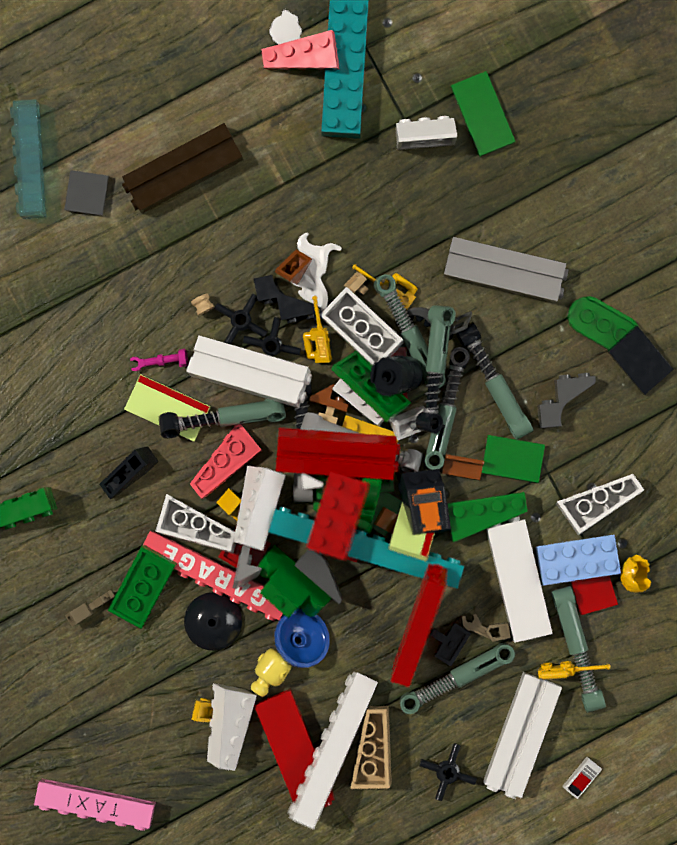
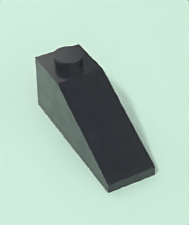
(129, 471)

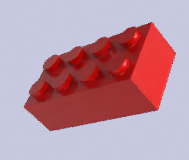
(338, 516)

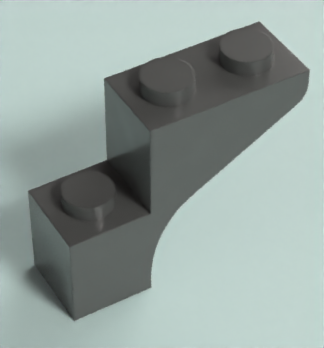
(565, 390)

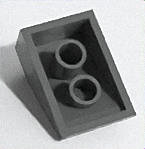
(318, 570)

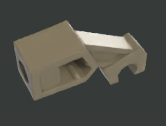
(85, 610)
(476, 627)

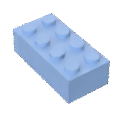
(577, 560)

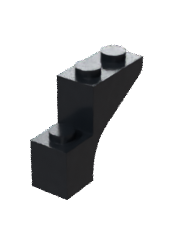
(289, 307)

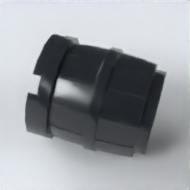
(396, 375)

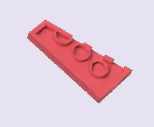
(314, 51)
(229, 458)

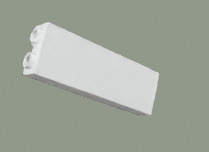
(249, 371)
(518, 580)
(522, 735)

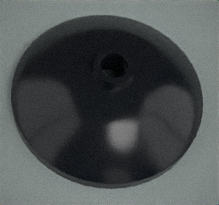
(215, 607)

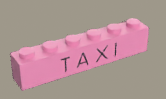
(94, 803)

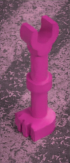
(161, 360)

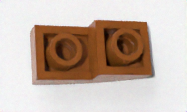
(386, 520)

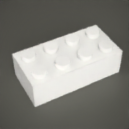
(361, 327)

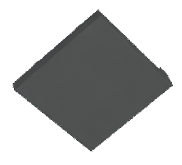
(86, 192)

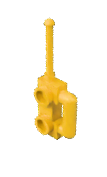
(407, 298)
(320, 336)
(565, 669)

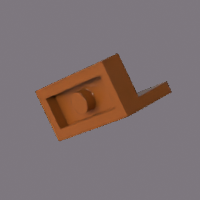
(462, 467)

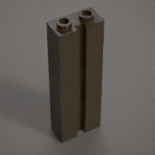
(182, 168)

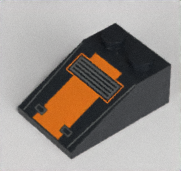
(424, 501)

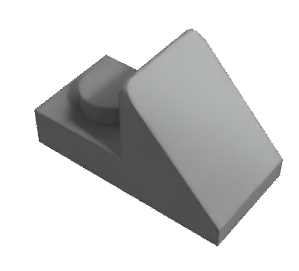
(244, 571)

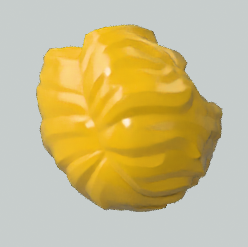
(635, 574)

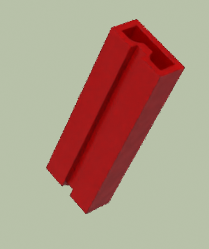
(337, 453)
(419, 624)
(288, 739)

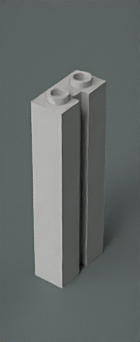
(505, 270)

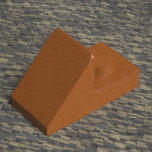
(324, 398)

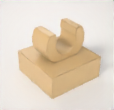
(356, 283)
(328, 416)

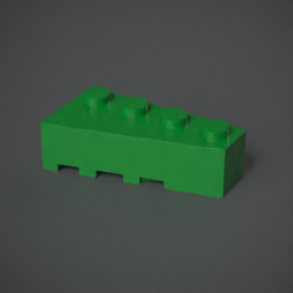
(27, 507)
(479, 514)

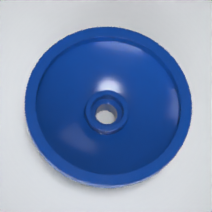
(312, 638)

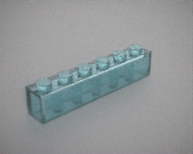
(28, 159)

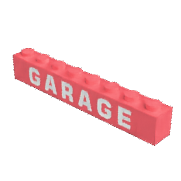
(212, 574)

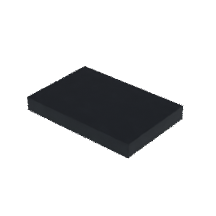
(640, 360)

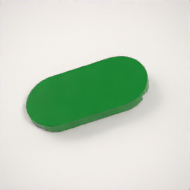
(599, 321)

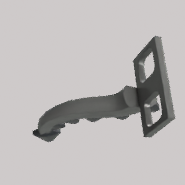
(422, 313)

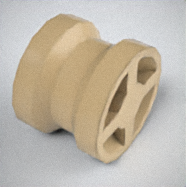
(202, 304)

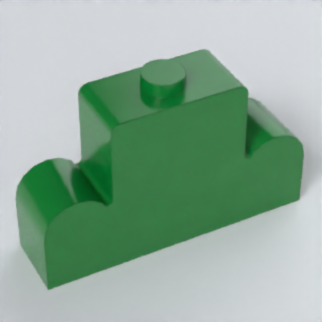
(290, 586)

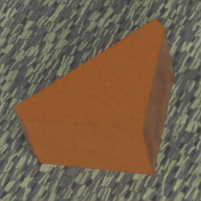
(294, 267)

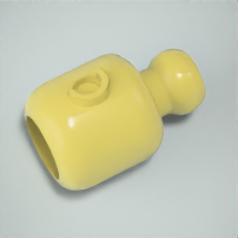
(271, 671)

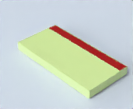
(152, 399)
(406, 543)

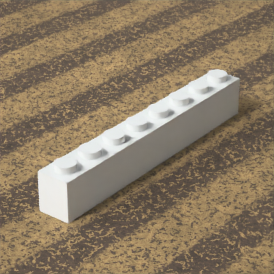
(332, 750)

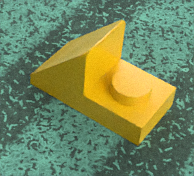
(230, 503)
(202, 710)

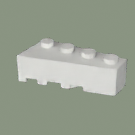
(595, 504)
(257, 506)
(192, 526)
(229, 724)

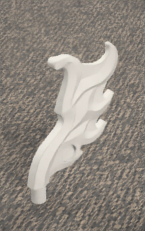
(311, 280)

